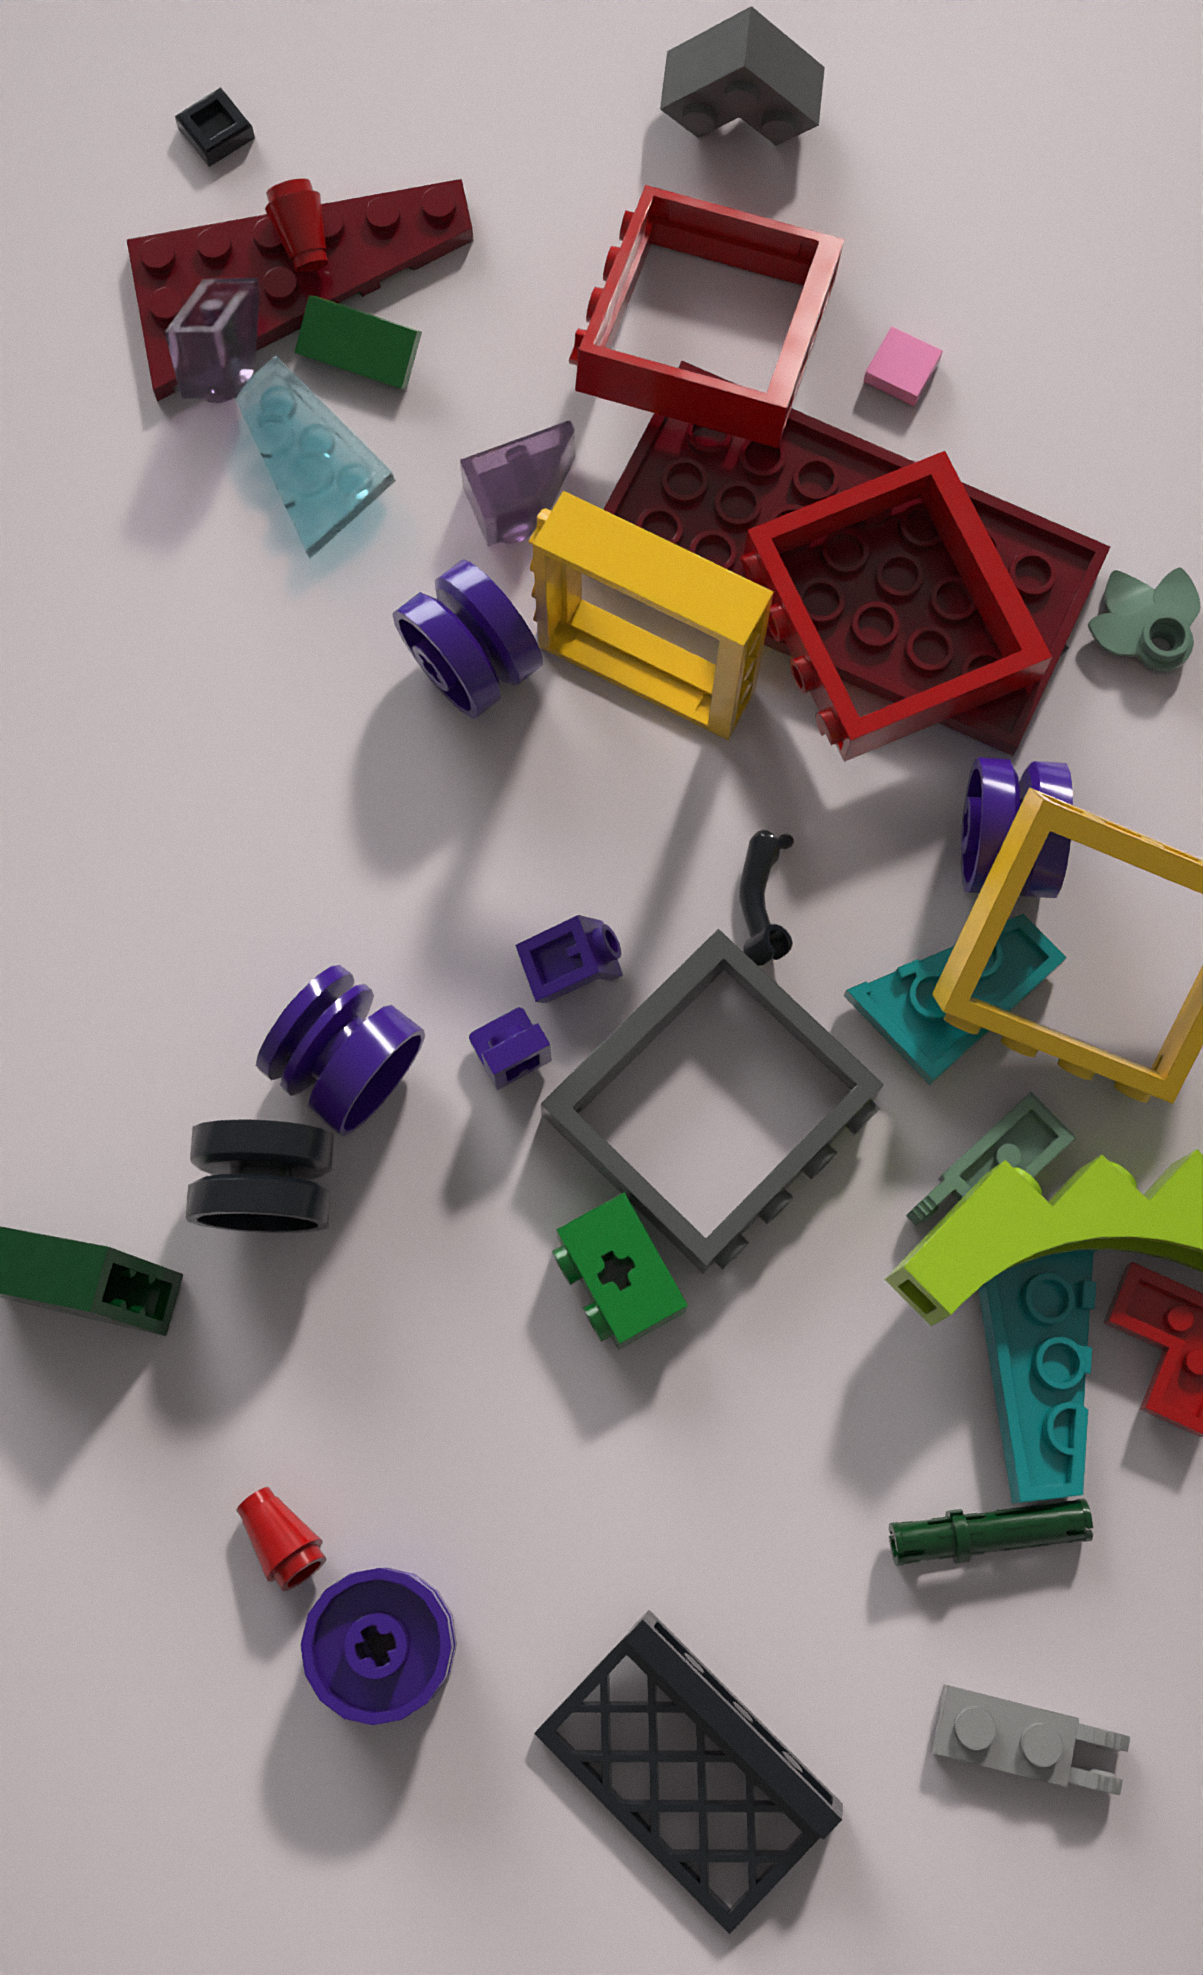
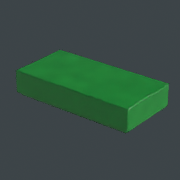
(358, 342)

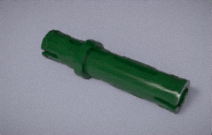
(979, 1533)

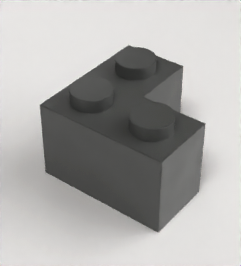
(746, 73)

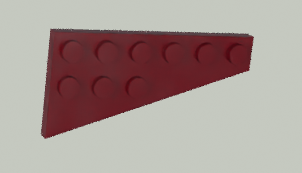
(364, 245)

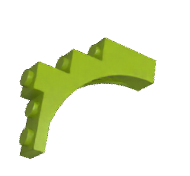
(1011, 1223)

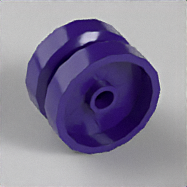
(468, 638)
(989, 811)
(339, 1652)

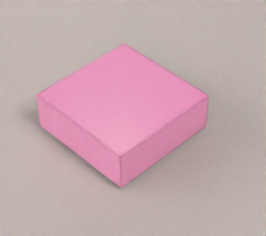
(902, 366)

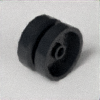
(260, 1176)

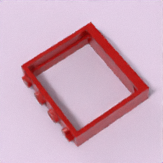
(730, 239)
(979, 566)

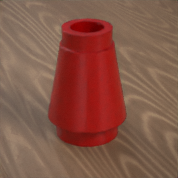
(298, 221)
(280, 1539)

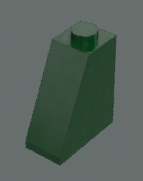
(87, 1280)

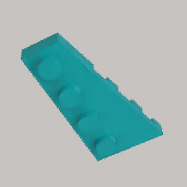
(1039, 1368)

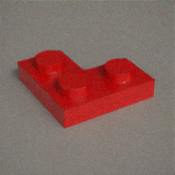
(1171, 1320)

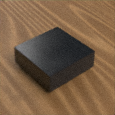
(214, 127)

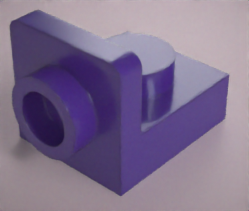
(569, 957)
(510, 1047)

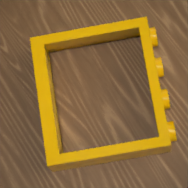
(666, 577)
(991, 910)

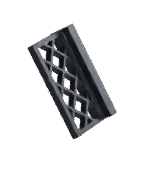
(741, 1740)

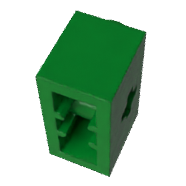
(618, 1234)

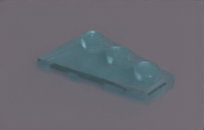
(311, 455)

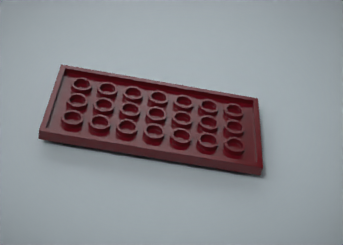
(876, 588)

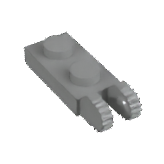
(1020, 1739)

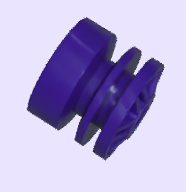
(331, 1042)

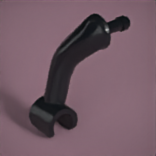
(767, 939)

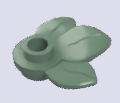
(1144, 613)

